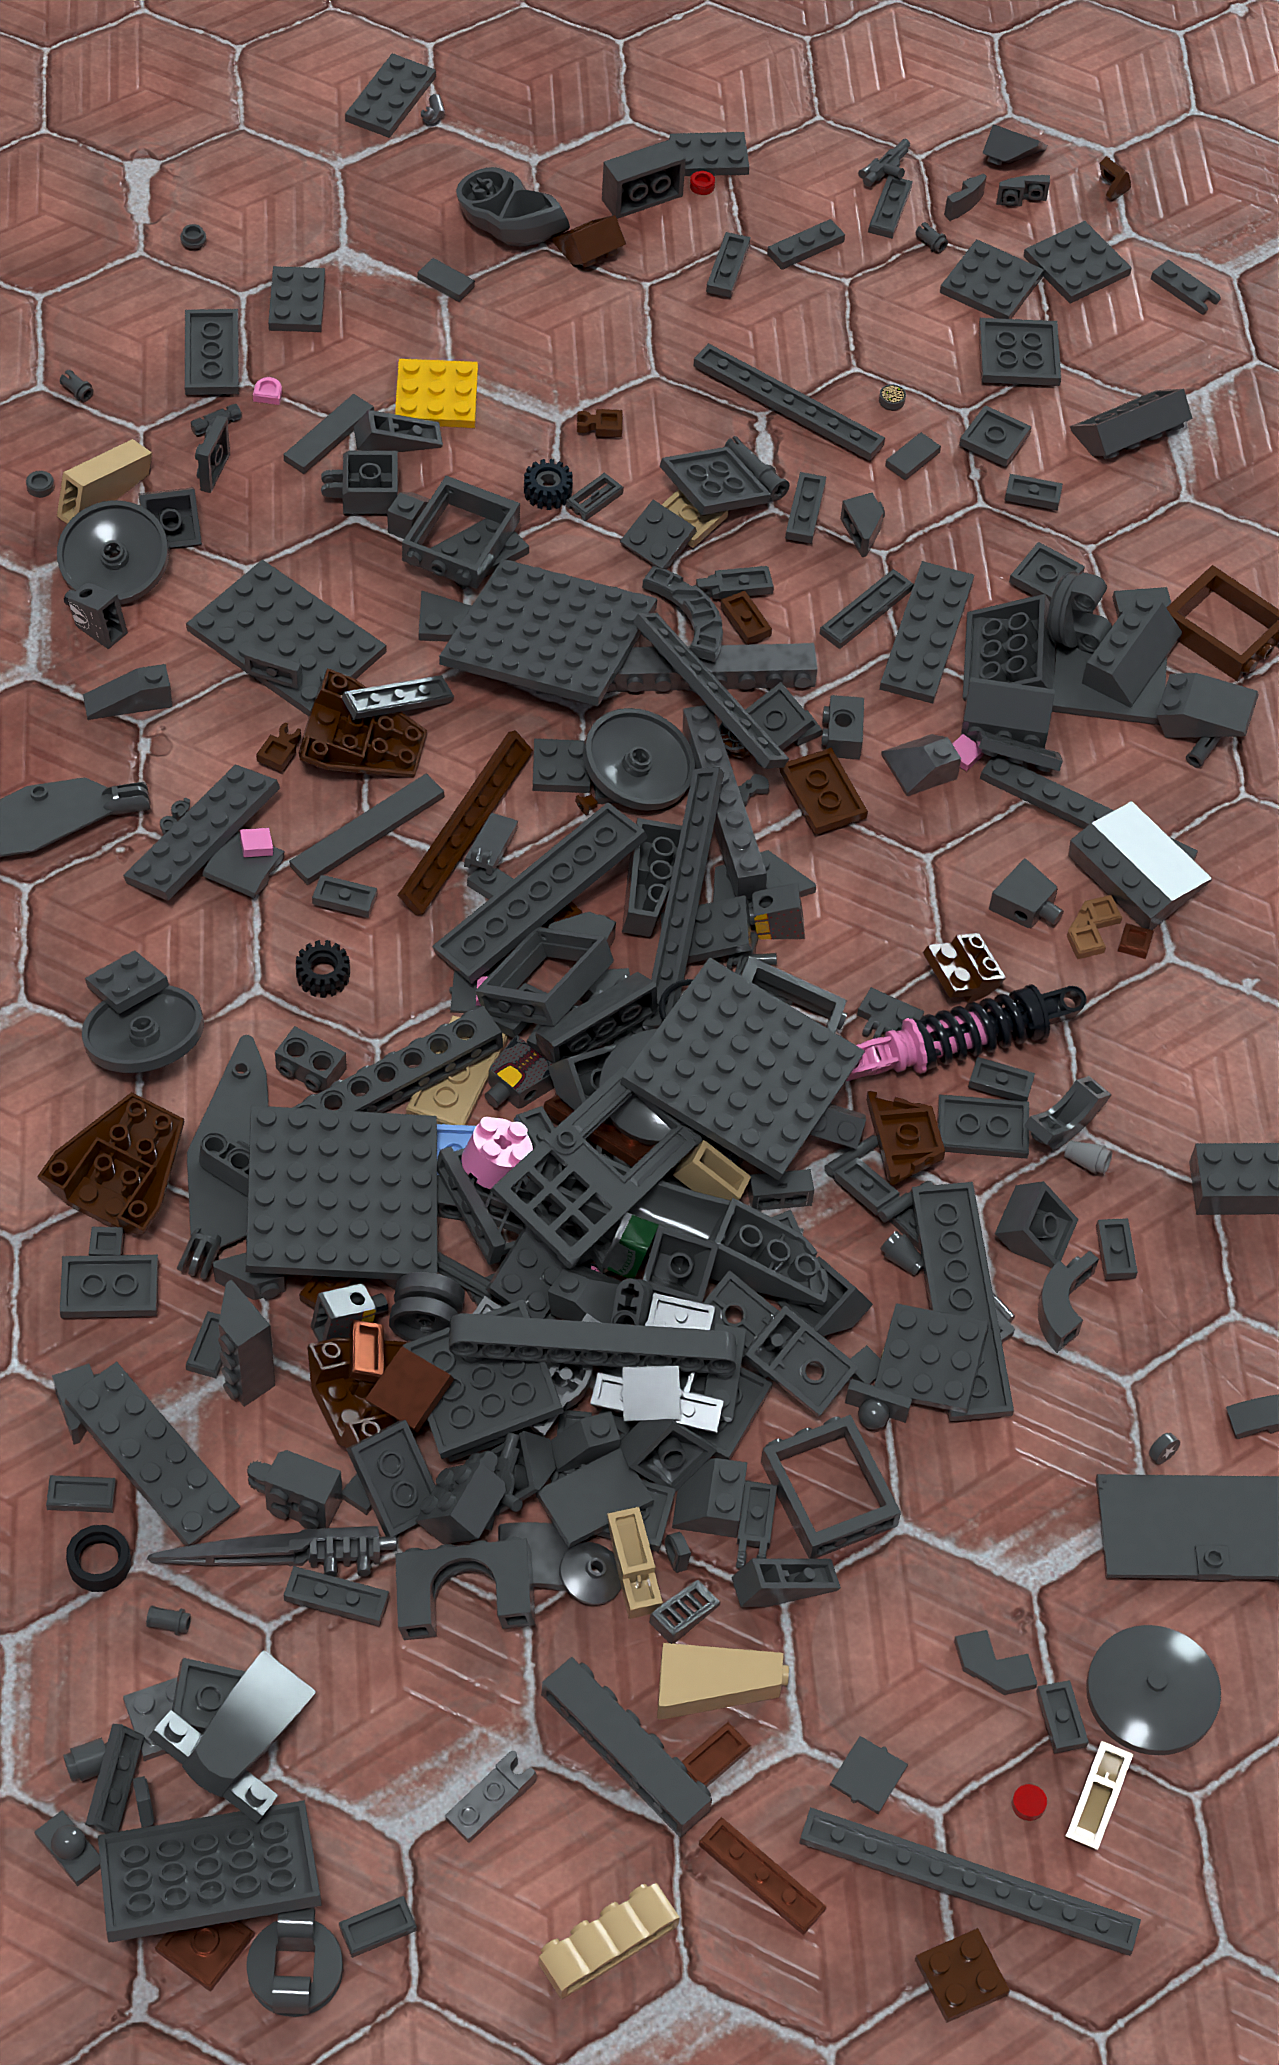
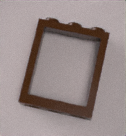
(1208, 646)

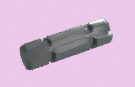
(200, 425)

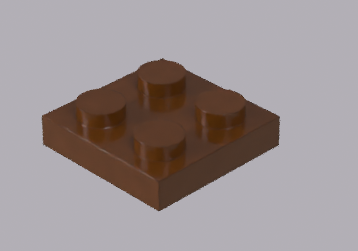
(962, 1975)

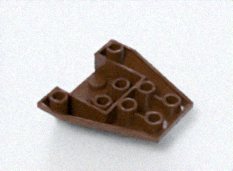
(367, 745)
(118, 1164)
(344, 1398)

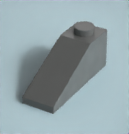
(395, 433)
(131, 693)
(780, 1581)

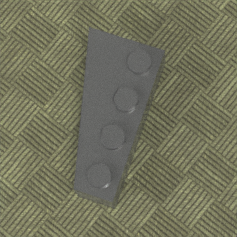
(649, 876)

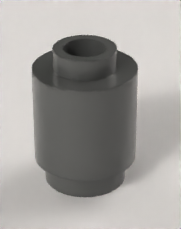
(85, 1760)

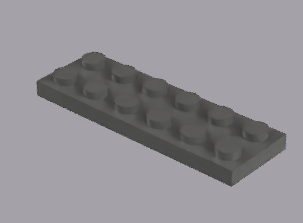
(927, 632)
(201, 832)
(152, 1454)

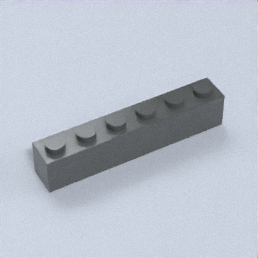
(627, 1746)

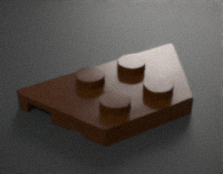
(905, 1135)

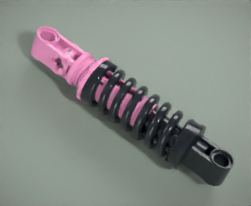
(969, 1028)

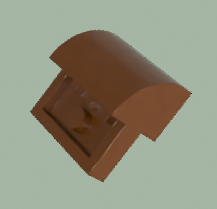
(965, 967)

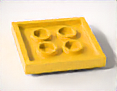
(438, 391)

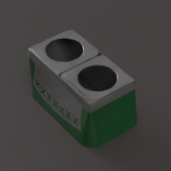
(630, 1246)

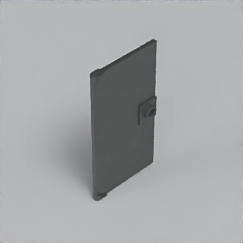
(1189, 1526)

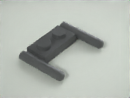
(867, 1184)

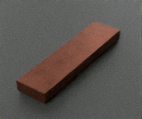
(762, 1876)

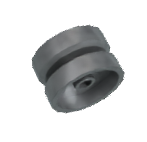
(424, 1304)

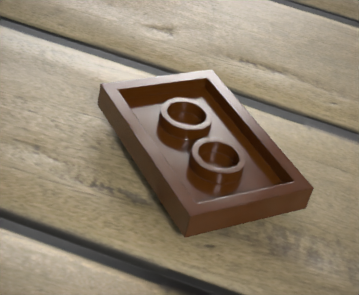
(823, 791)

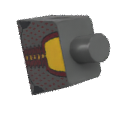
(518, 1075)

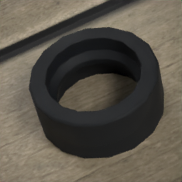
(90, 1536)

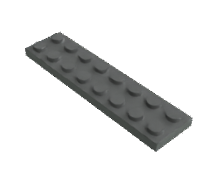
(539, 892)
(961, 1284)

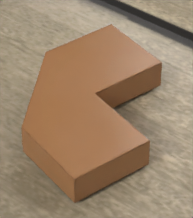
(1084, 932)

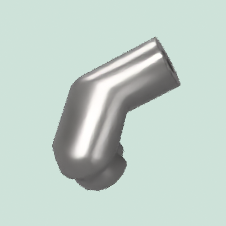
(434, 112)

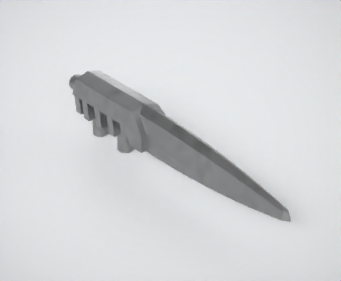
(295, 1549)

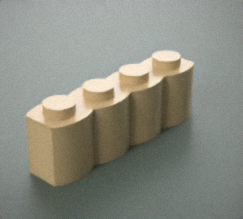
(608, 1940)

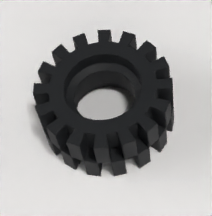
(326, 982)

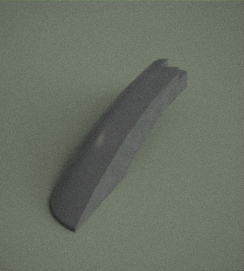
(751, 1245)

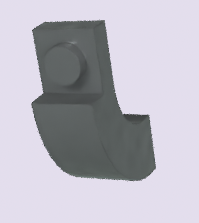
(1070, 1114)
(1055, 1314)

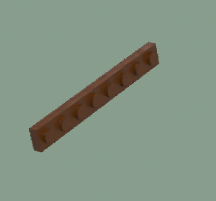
(465, 823)

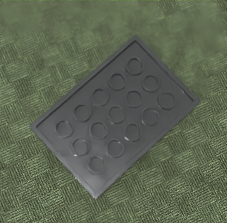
(288, 621)
(207, 1871)

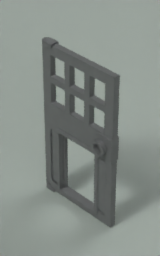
(599, 1177)

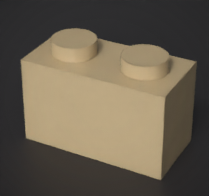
(711, 1173)

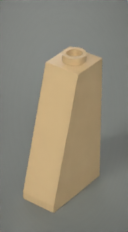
(103, 478)
(716, 1678)

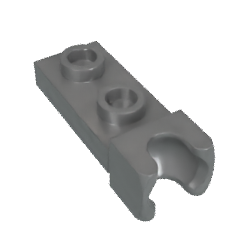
(490, 1797)

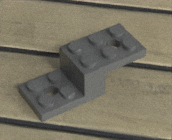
(782, 1345)

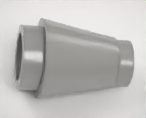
(1090, 1156)

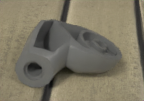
(506, 209)

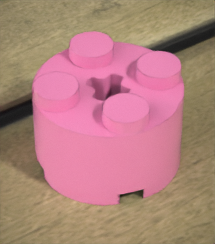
(495, 1149)

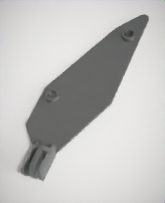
(56, 809)
(215, 1207)

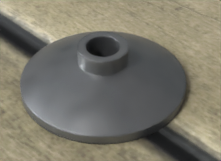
(582, 1581)

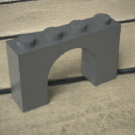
(423, 1573)

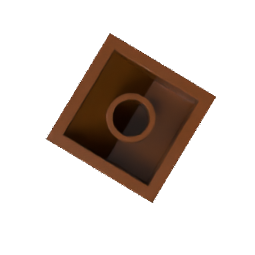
(590, 241)

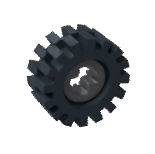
(548, 495)

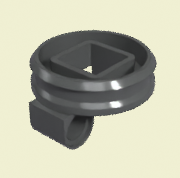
(1071, 612)
(294, 1994)

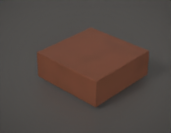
(1135, 941)

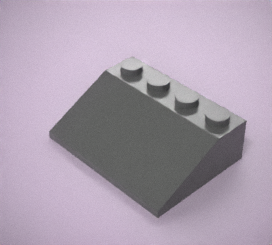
(1010, 644)
(1137, 865)

